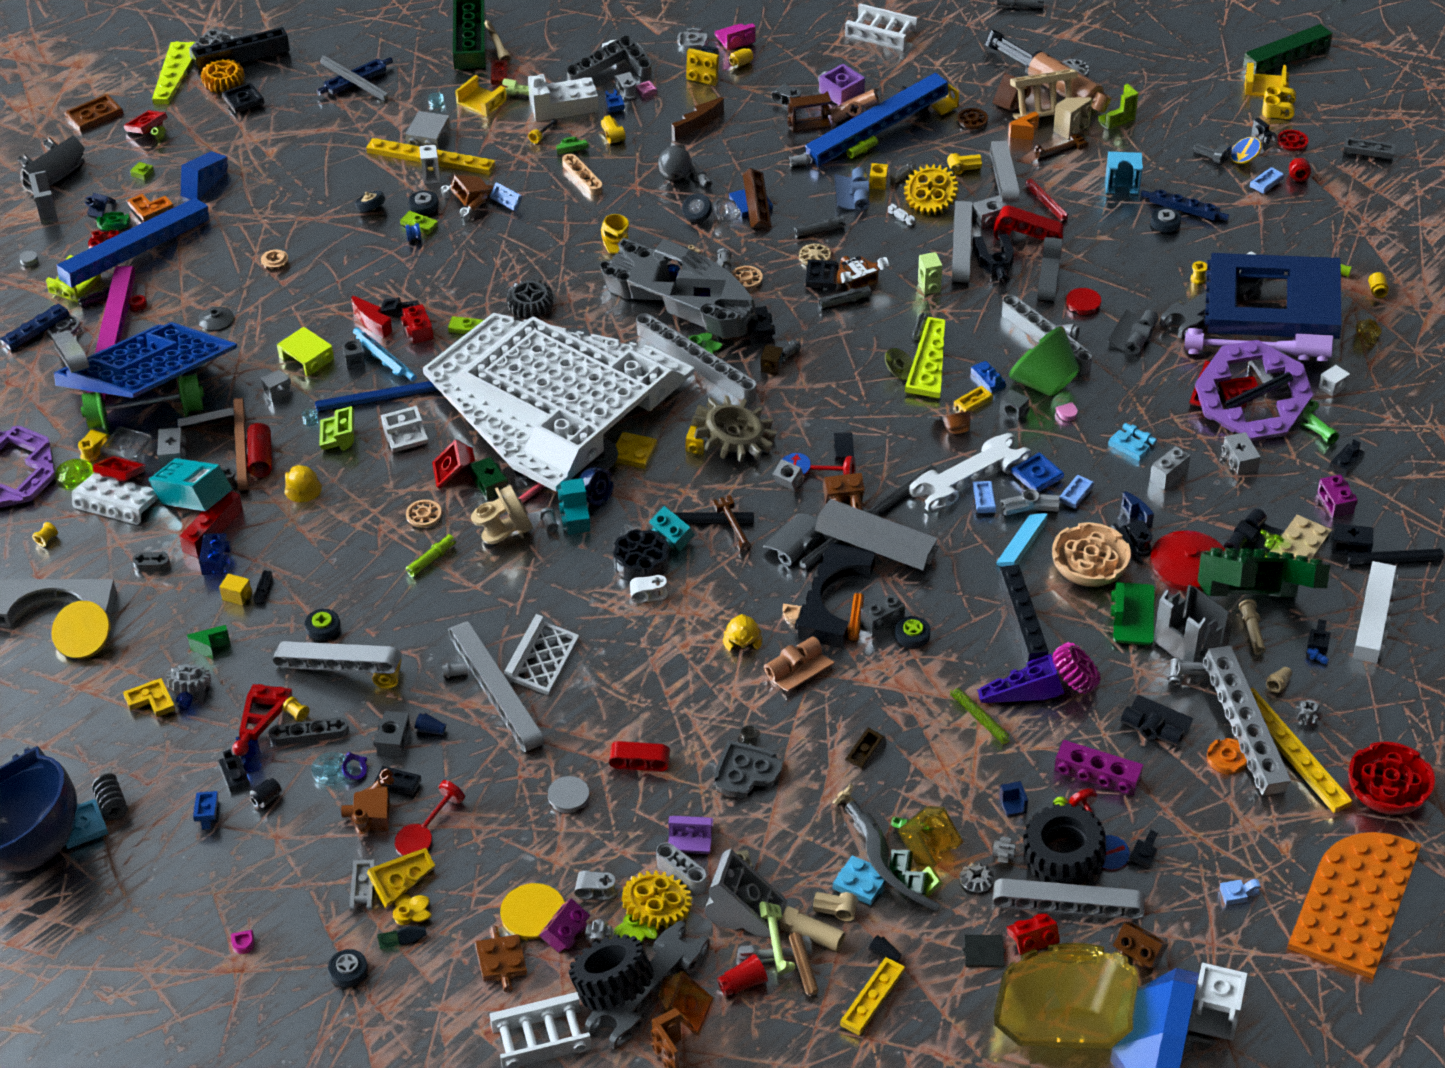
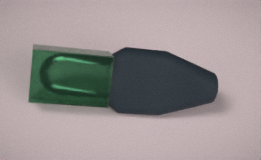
(402, 936)

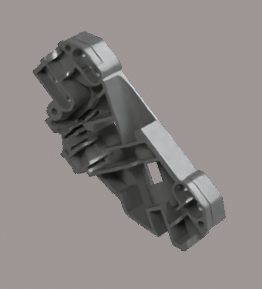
(644, 275)

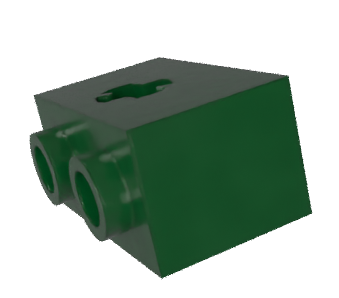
(488, 477)

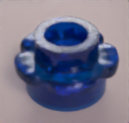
(184, 700)

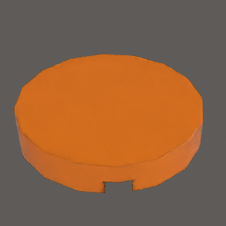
(1226, 756)

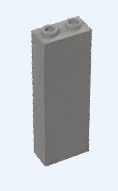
(877, 534)

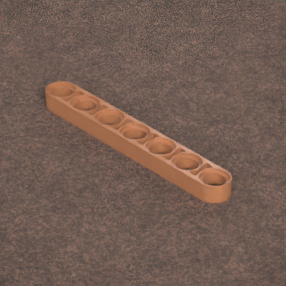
(240, 443)

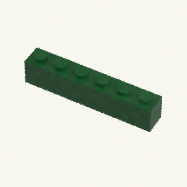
(1288, 48)

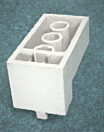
(561, 98)

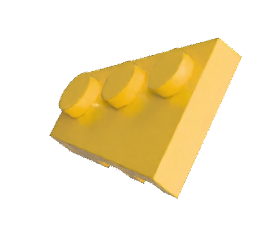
(400, 874)

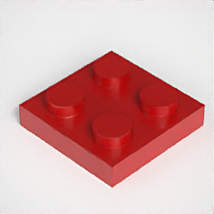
(145, 122)
(118, 468)

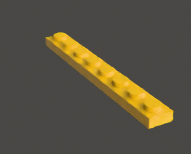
(445, 159)
(1302, 759)

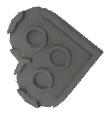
(745, 767)

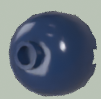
(597, 484)

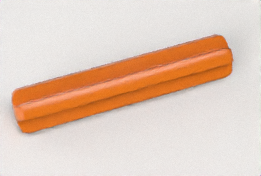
(855, 619)

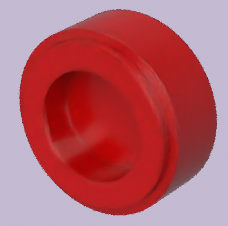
(137, 302)

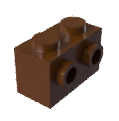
(1140, 945)

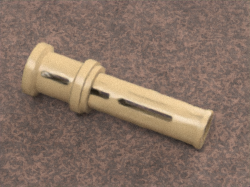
(1251, 620)

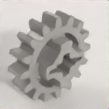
(188, 678)

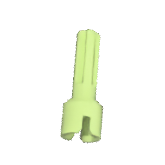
(515, 88)

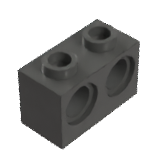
(882, 615)

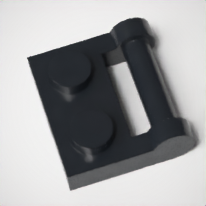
(816, 271)

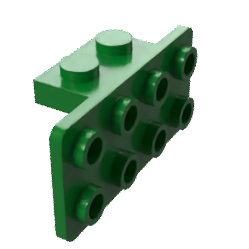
(1133, 613)

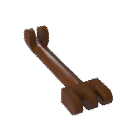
(1075, 140)
(726, 508)

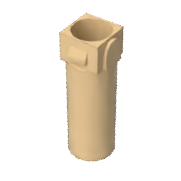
(818, 931)

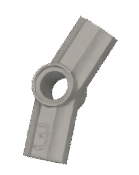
(1030, 503)

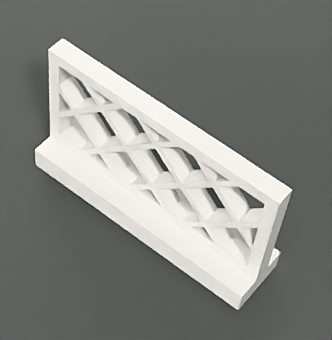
(528, 644)

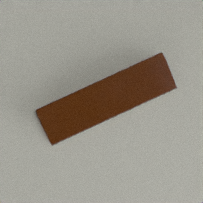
(756, 199)

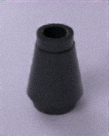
(883, 948)

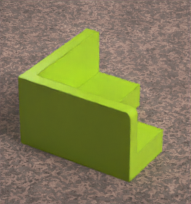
(1125, 113)

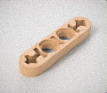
(579, 176)

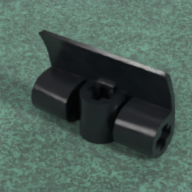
(1248, 534)
(1156, 721)

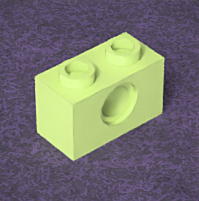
(930, 273)

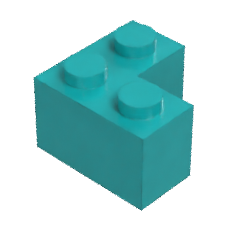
(574, 506)

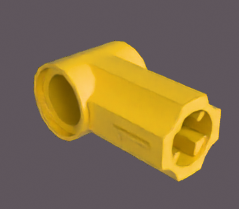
(613, 131)
(962, 163)

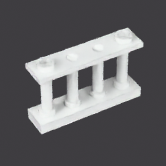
(880, 36)
(537, 1012)

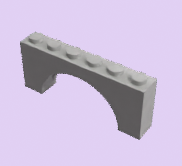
(21, 594)

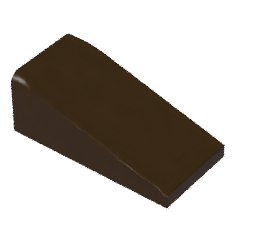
(866, 748)

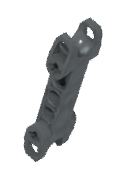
(1193, 313)
(670, 958)

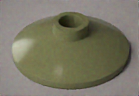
(898, 363)

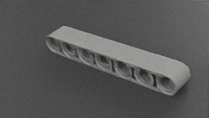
(1004, 171)
(962, 241)
(1038, 326)
(337, 657)
(1068, 898)

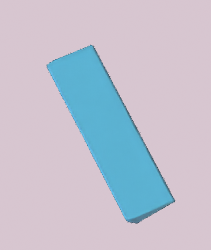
(1023, 540)

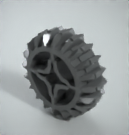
(529, 299)

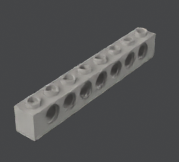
(1246, 721)

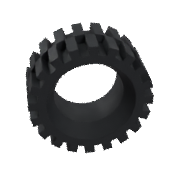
(611, 972)

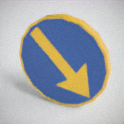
(1246, 150)

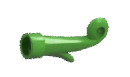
(1328, 434)

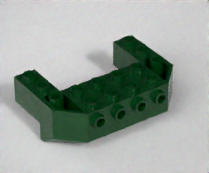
(1259, 572)

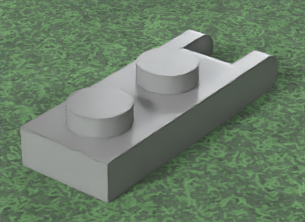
(361, 885)

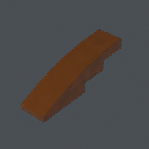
(700, 117)

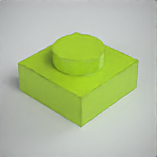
(142, 170)
(934, 881)

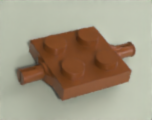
(500, 958)

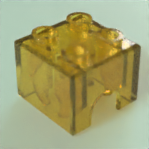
(930, 835)

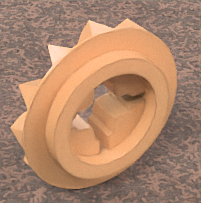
(269, 259)

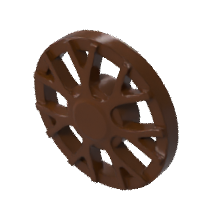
(972, 118)

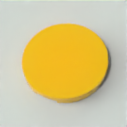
(81, 629)
(529, 909)

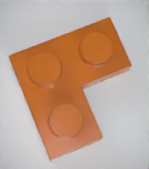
(147, 210)

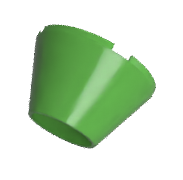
(1047, 365)

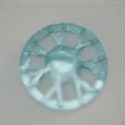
(330, 768)

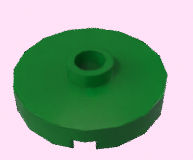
(113, 221)

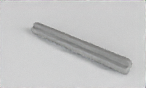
(354, 78)

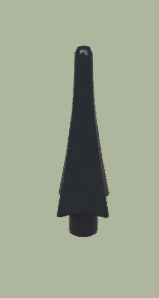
(1123, 531)

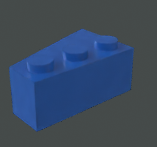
(202, 174)

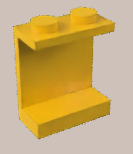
(1256, 83)
(479, 99)

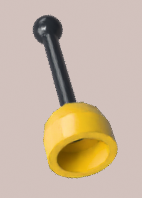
(536, 133)

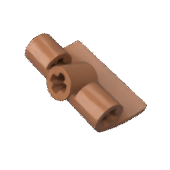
(843, 110)
(797, 664)

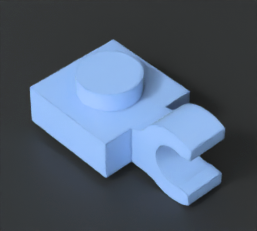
(1235, 892)

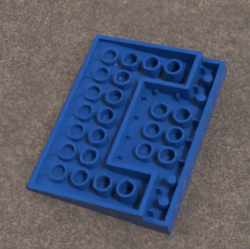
(145, 360)

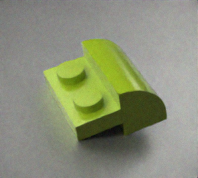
(338, 430)

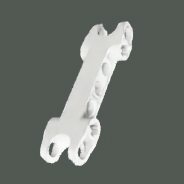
(945, 486)

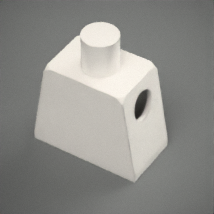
(429, 159)

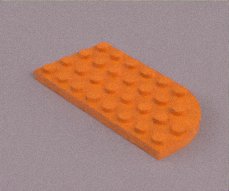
(1355, 901)

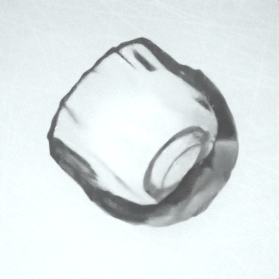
(726, 210)

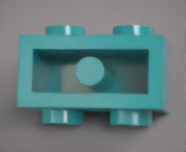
(671, 528)

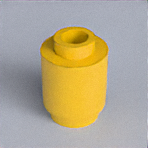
(741, 57)
(1378, 285)

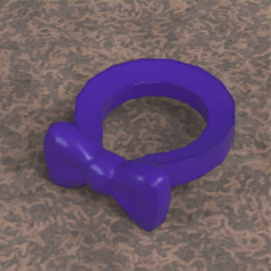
(362, 760)

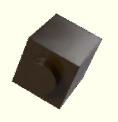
(771, 359)

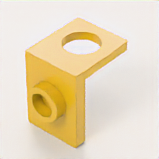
(948, 103)

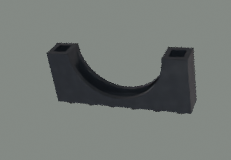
(838, 564)

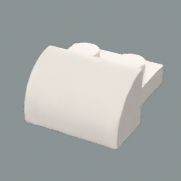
(404, 429)

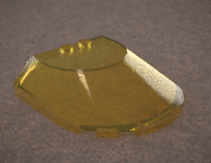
(1068, 997)

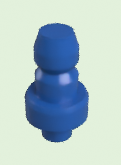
(1314, 654)

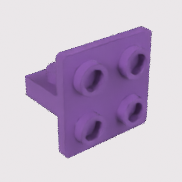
(691, 833)

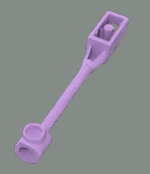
(1303, 346)

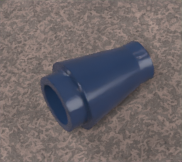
(428, 724)

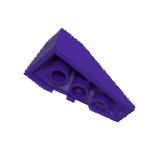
(1031, 683)

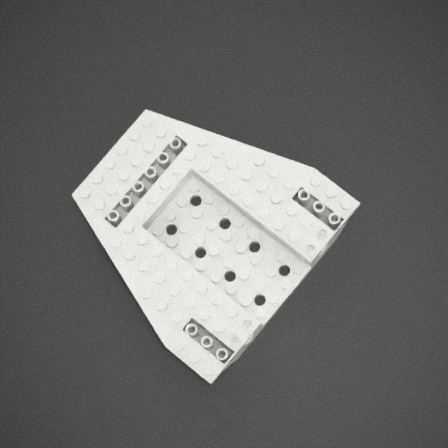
(538, 429)

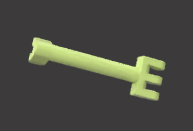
(773, 914)

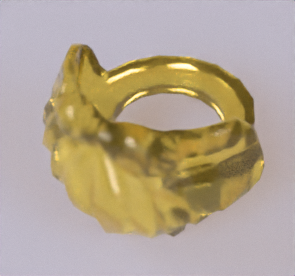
(1369, 326)

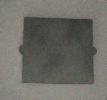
(984, 951)

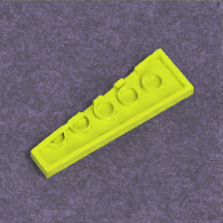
(172, 72)
(926, 369)

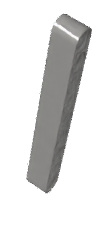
(70, 351)
(692, 354)
(496, 686)

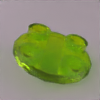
(73, 472)

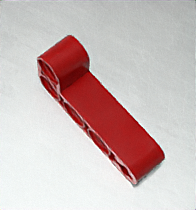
(1027, 223)

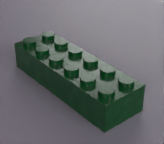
(469, 34)

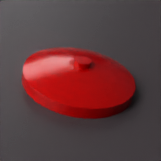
(1177, 558)

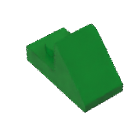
(205, 640)

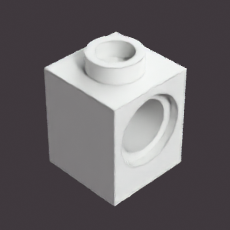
(1334, 380)

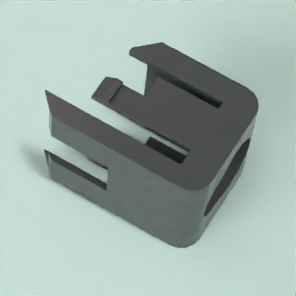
(1185, 623)

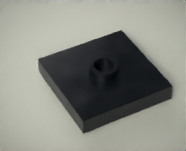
(243, 97)

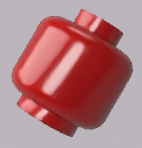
(1299, 170)

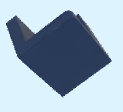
(1013, 799)

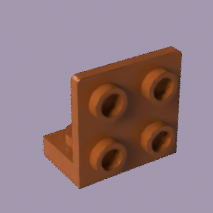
(665, 1034)

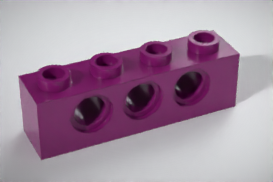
(1098, 767)

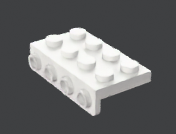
(113, 498)

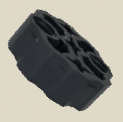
(640, 554)

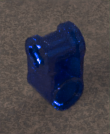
(252, 760)

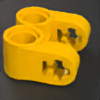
(1276, 100)

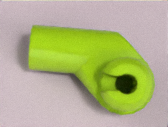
(159, 132)

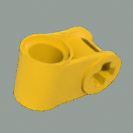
(91, 445)

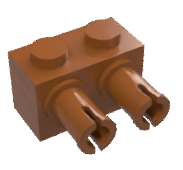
(845, 488)

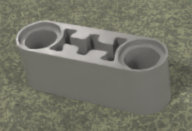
(682, 867)

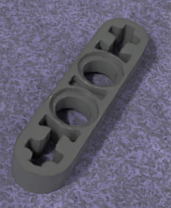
(309, 734)

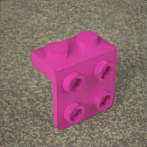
(736, 35)

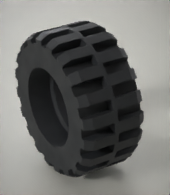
(1064, 823)

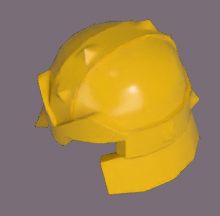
(302, 484)
(742, 631)

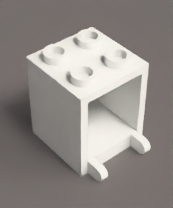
(1217, 1001)

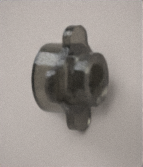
(749, 735)

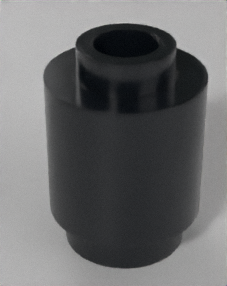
(265, 792)

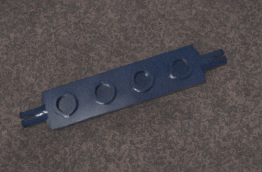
(366, 71)
(1184, 204)

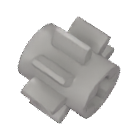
(1308, 712)
(1004, 849)
(598, 931)

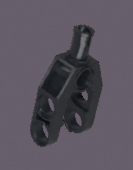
(995, 264)

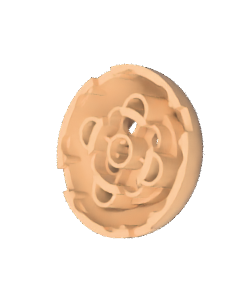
(1078, 552)

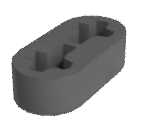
(151, 561)

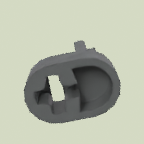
(1219, 155)

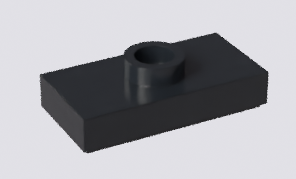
(403, 781)

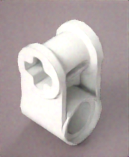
(646, 589)

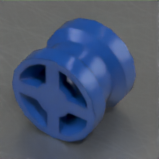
(413, 232)

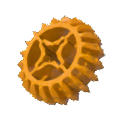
(222, 75)

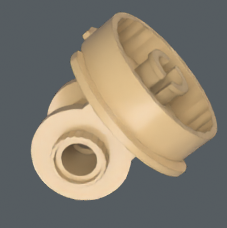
(496, 529)

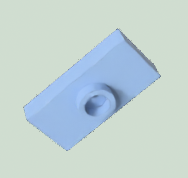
(1267, 180)
(506, 196)
(1076, 491)
(984, 497)

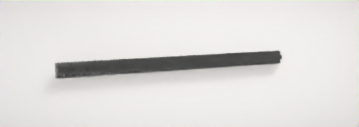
(877, 510)

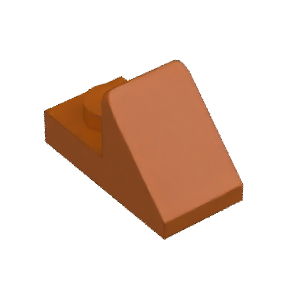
(1024, 127)

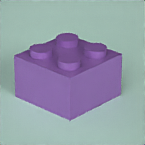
(842, 84)

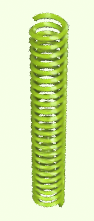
(977, 717)

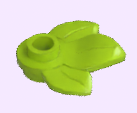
(635, 929)

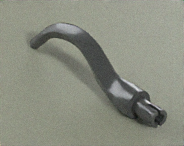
(878, 852)

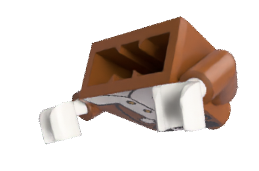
(470, 191)
(859, 272)

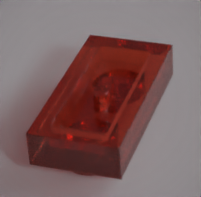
(499, 71)

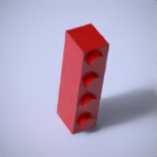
(212, 521)

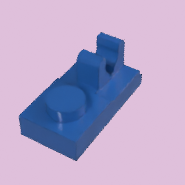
(988, 376)
(205, 808)

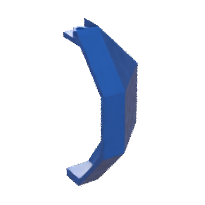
(1159, 1023)

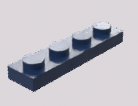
(34, 327)

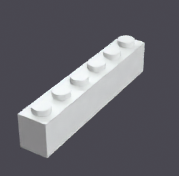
(1374, 612)

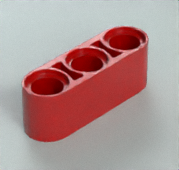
(639, 756)

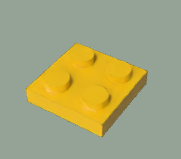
(635, 449)

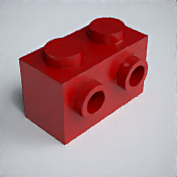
(417, 324)

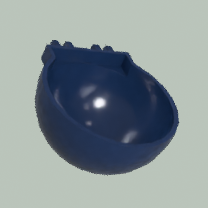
(35, 810)

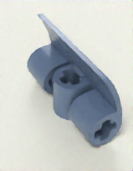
(853, 191)

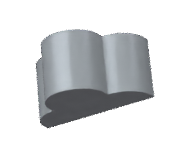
(737, 896)

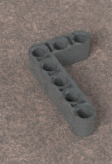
(609, 55)

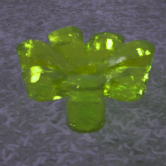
(1271, 538)

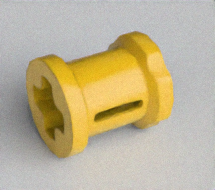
(1199, 270)
(45, 534)
(297, 710)

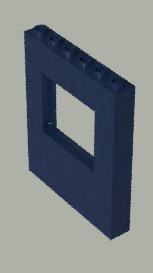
(1311, 295)

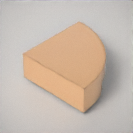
(791, 612)

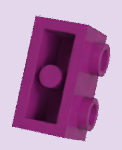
(1337, 496)
(565, 925)

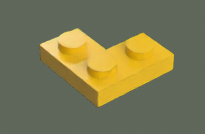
(150, 693)

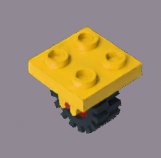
(703, 65)

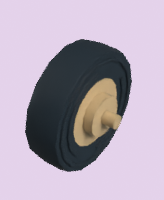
(370, 201)

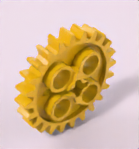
(931, 189)
(656, 899)

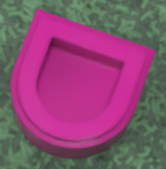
(243, 941)

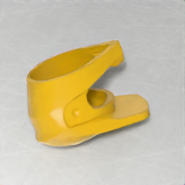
(613, 230)

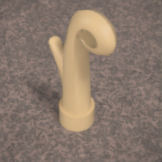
(502, 53)

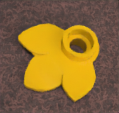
(411, 909)

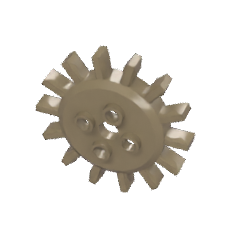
(750, 431)

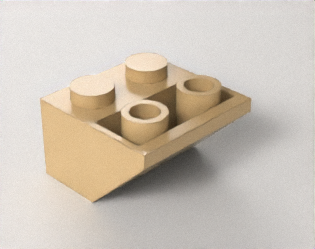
(1072, 116)

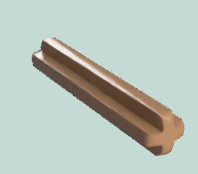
(803, 963)

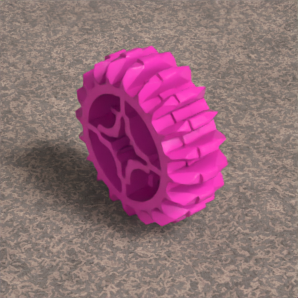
(1076, 667)

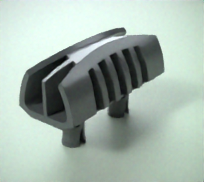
(56, 162)

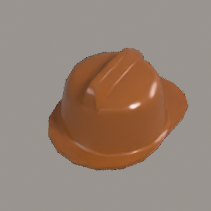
(957, 422)

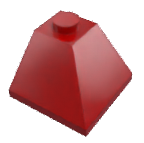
(452, 462)

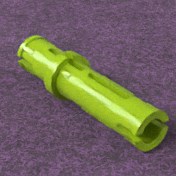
(437, 550)

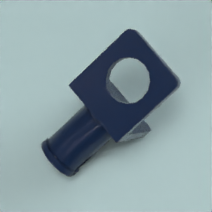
(97, 204)

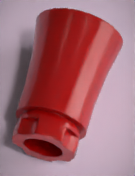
(742, 976)

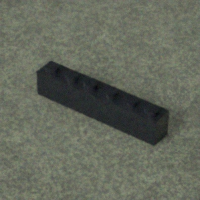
(243, 48)
(1022, 613)

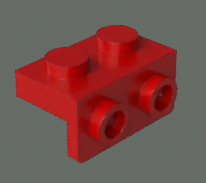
(1034, 933)

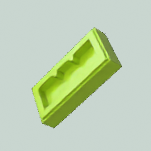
(426, 224)
(462, 325)

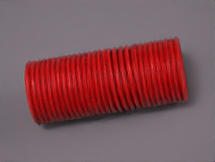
(259, 450)

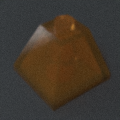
(688, 998)

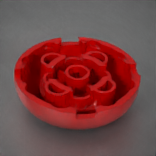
(1405, 779)

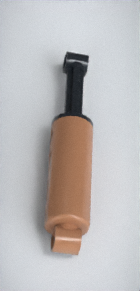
(1043, 63)

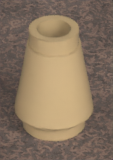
(1277, 681)

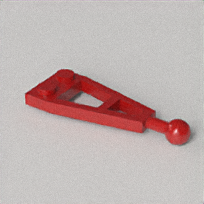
(263, 695)

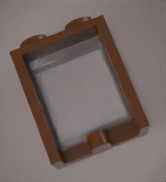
(809, 113)

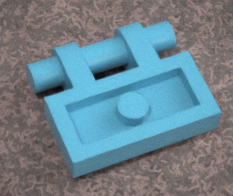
(1129, 445)

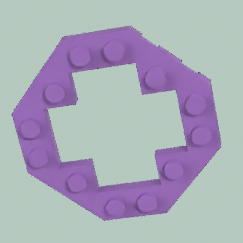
(1233, 418)
(39, 459)

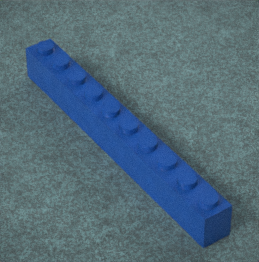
(877, 119)
(132, 242)

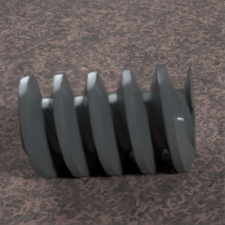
(109, 797)

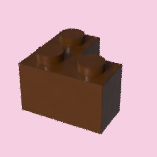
(1007, 95)

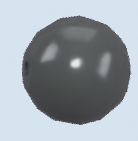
(675, 163)

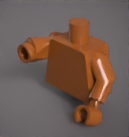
(371, 806)

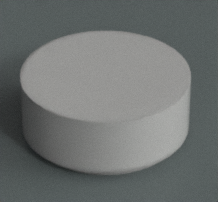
(28, 258)

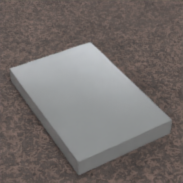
(206, 418)

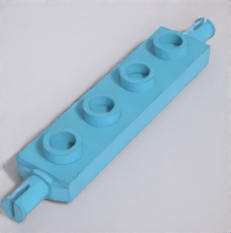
(387, 358)

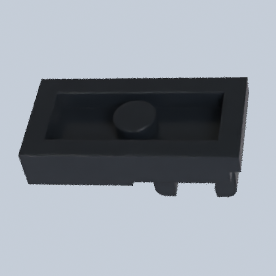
(1347, 458)
(233, 771)

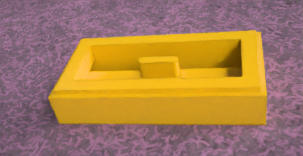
(976, 401)

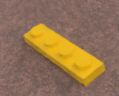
(872, 996)

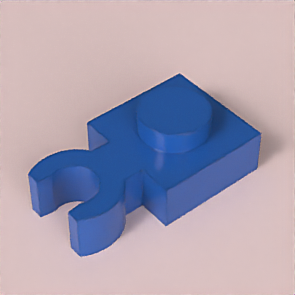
(614, 102)

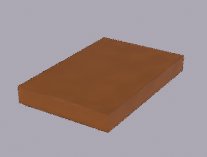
(93, 112)

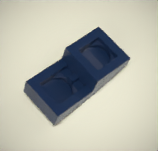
(1135, 507)

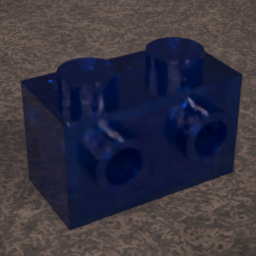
(214, 554)

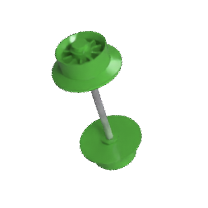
(96, 410)

